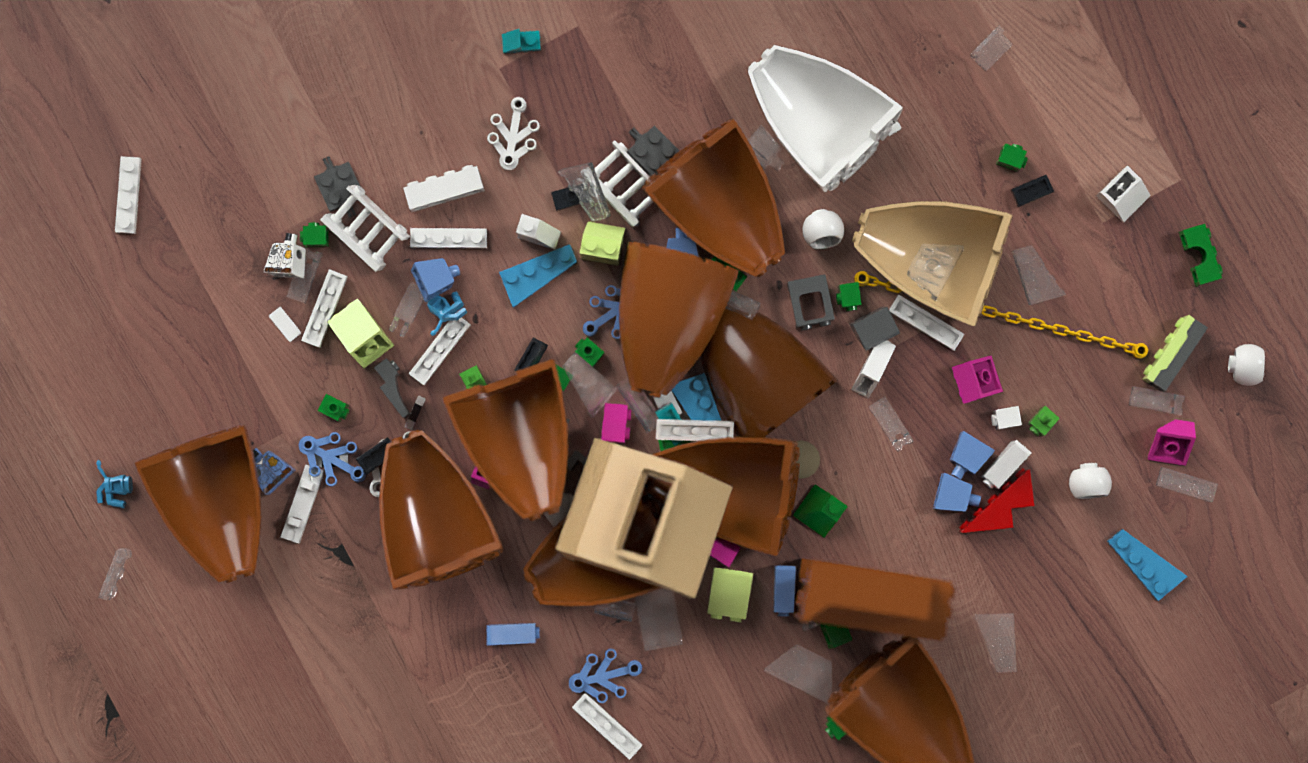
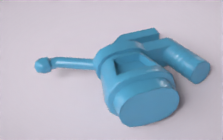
(441, 308)
(115, 485)

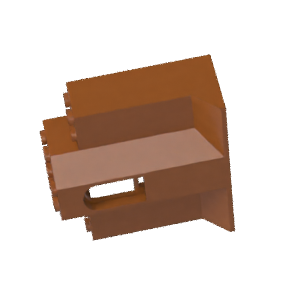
(873, 600)

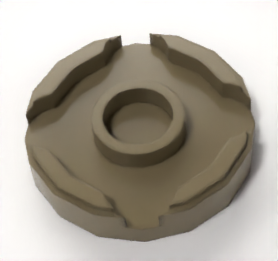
(808, 460)

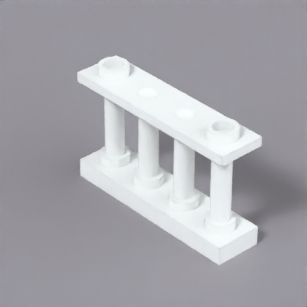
(607, 187)
(348, 236)

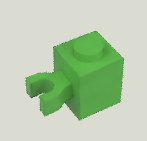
(473, 377)
(1042, 421)

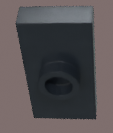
(1032, 190)
(564, 199)
(532, 354)
(373, 457)

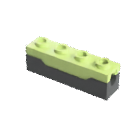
(1175, 353)

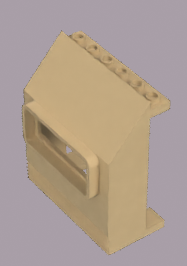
(606, 507)

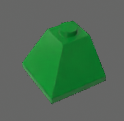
(820, 510)

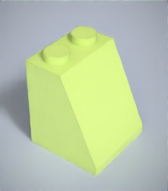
(602, 243)
(360, 333)
(729, 594)

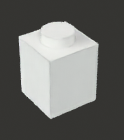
(1006, 417)

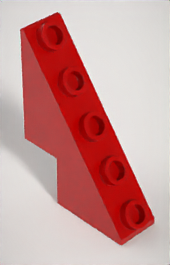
(998, 511)

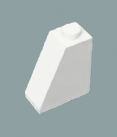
(537, 232)
(873, 368)
(1005, 464)

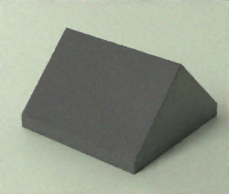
(875, 328)

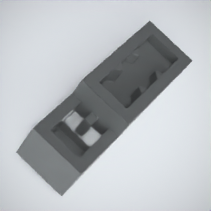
(389, 372)

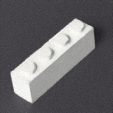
(444, 188)

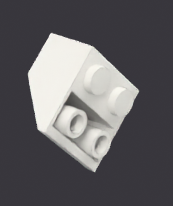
(1124, 194)

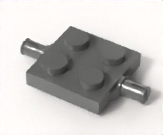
(651, 149)
(333, 184)

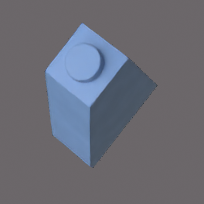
(784, 589)
(512, 633)

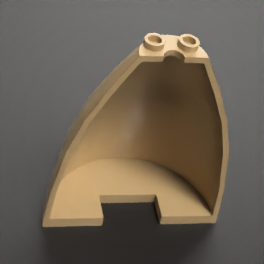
(895, 233)

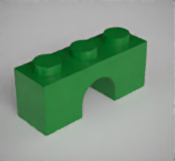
(1199, 239)

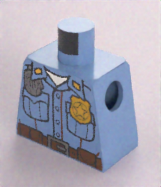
(271, 470)

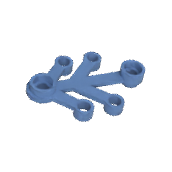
(607, 316)
(329, 457)
(602, 676)

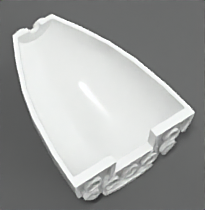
(821, 113)

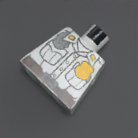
(286, 259)

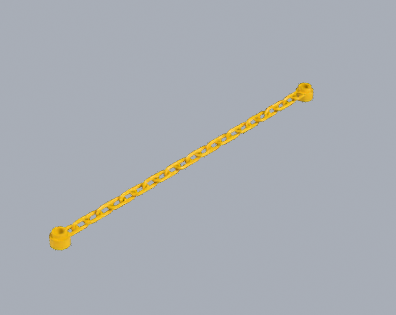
(1134, 351)

